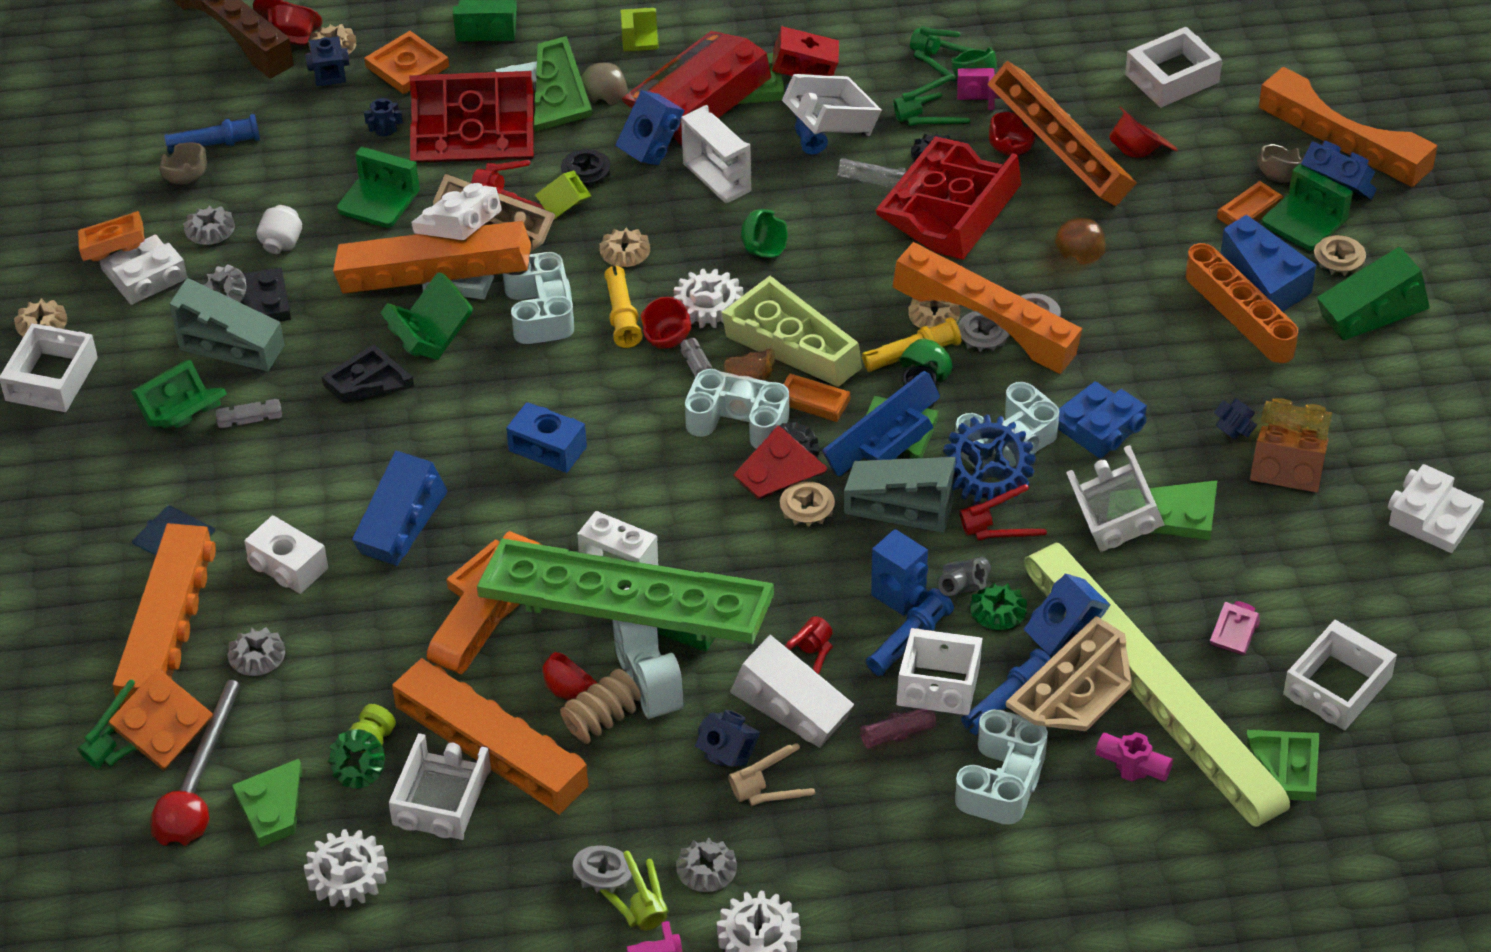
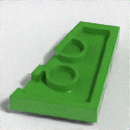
(559, 87)
(1186, 509)

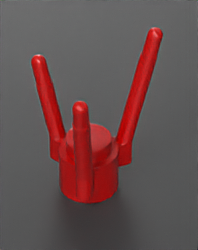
(491, 178)
(978, 517)
(813, 638)

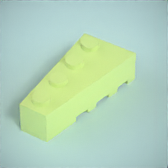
(800, 335)

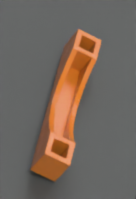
(1391, 152)
(1040, 333)

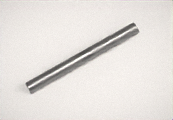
(210, 737)

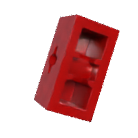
(804, 53)

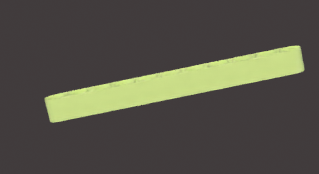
(1177, 704)

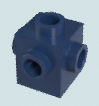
(327, 61)
(726, 738)

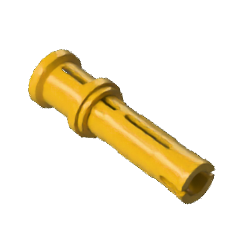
(623, 314)
(943, 334)

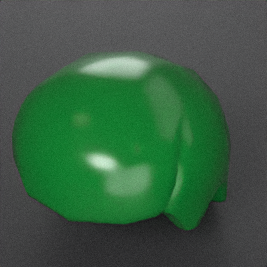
(974, 59)
(764, 234)
(928, 354)

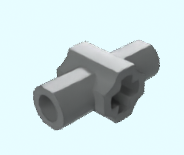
(964, 576)

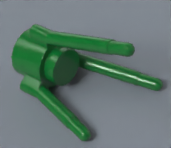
(925, 42)
(910, 105)
(98, 743)

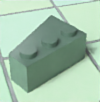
(224, 328)

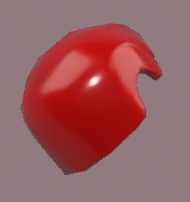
(1009, 134)
(665, 322)
(565, 677)
(179, 818)

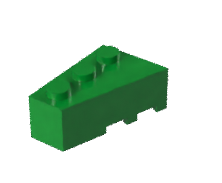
(1375, 296)

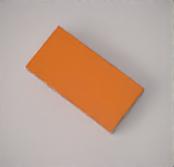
(1254, 202)
(816, 397)

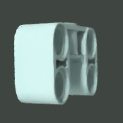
(550, 314)
(735, 397)
(1030, 412)
(654, 674)
(1004, 792)

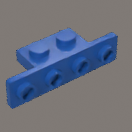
(887, 428)

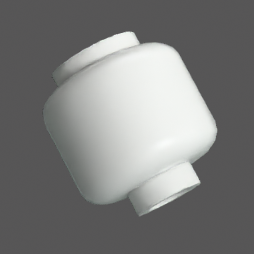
(279, 229)

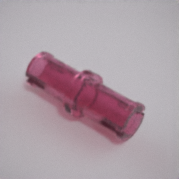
(897, 727)

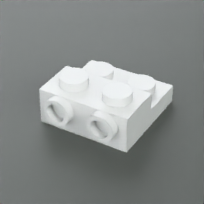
(459, 213)
(144, 269)
(1433, 508)

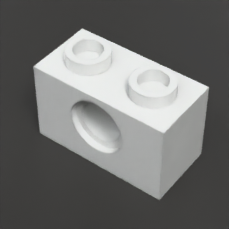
(286, 554)

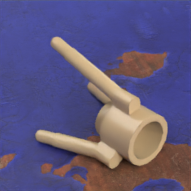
(749, 781)

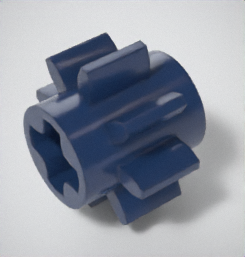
(383, 117)
(1235, 418)

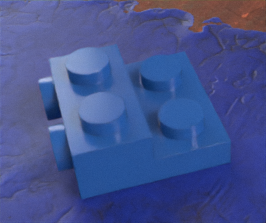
(1347, 171)
(1101, 418)

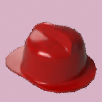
(291, 19)
(1135, 138)

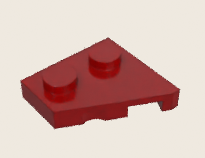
(777, 465)

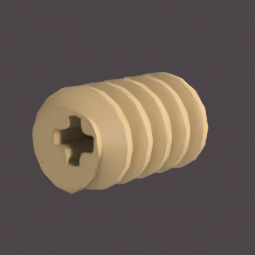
(599, 704)

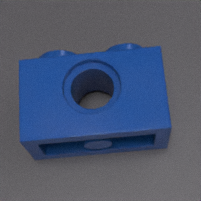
(639, 138)
(546, 437)
(899, 572)
(1079, 602)

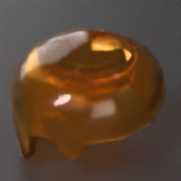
(1081, 239)
(754, 364)

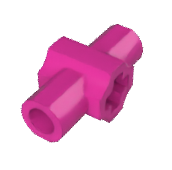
(1134, 756)

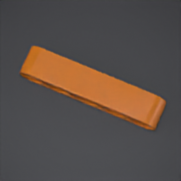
(1241, 303)
(468, 624)

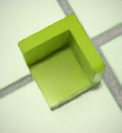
(639, 29)
(563, 194)

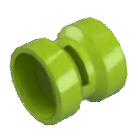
(376, 721)

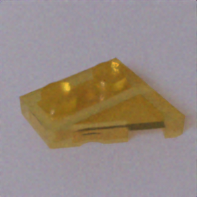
(1283, 414)

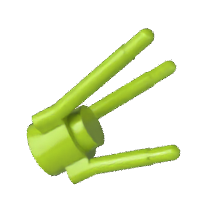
(646, 908)

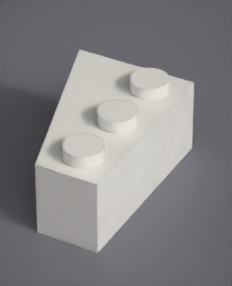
(791, 692)

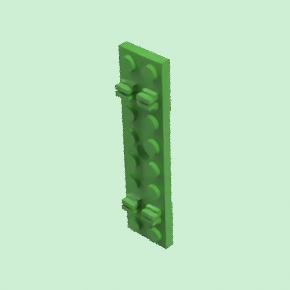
(656, 594)

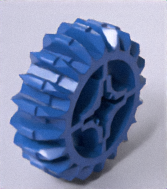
(978, 452)

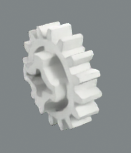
(707, 296)
(346, 867)
(740, 923)

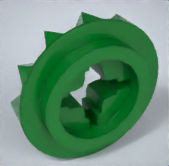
(1006, 615)
(371, 762)

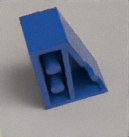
(1268, 262)
(399, 508)

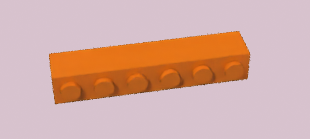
(1061, 133)
(420, 257)
(166, 605)
(471, 721)

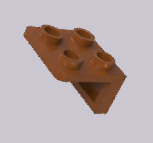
(1289, 458)

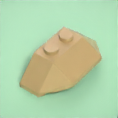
(536, 220)
(1077, 680)

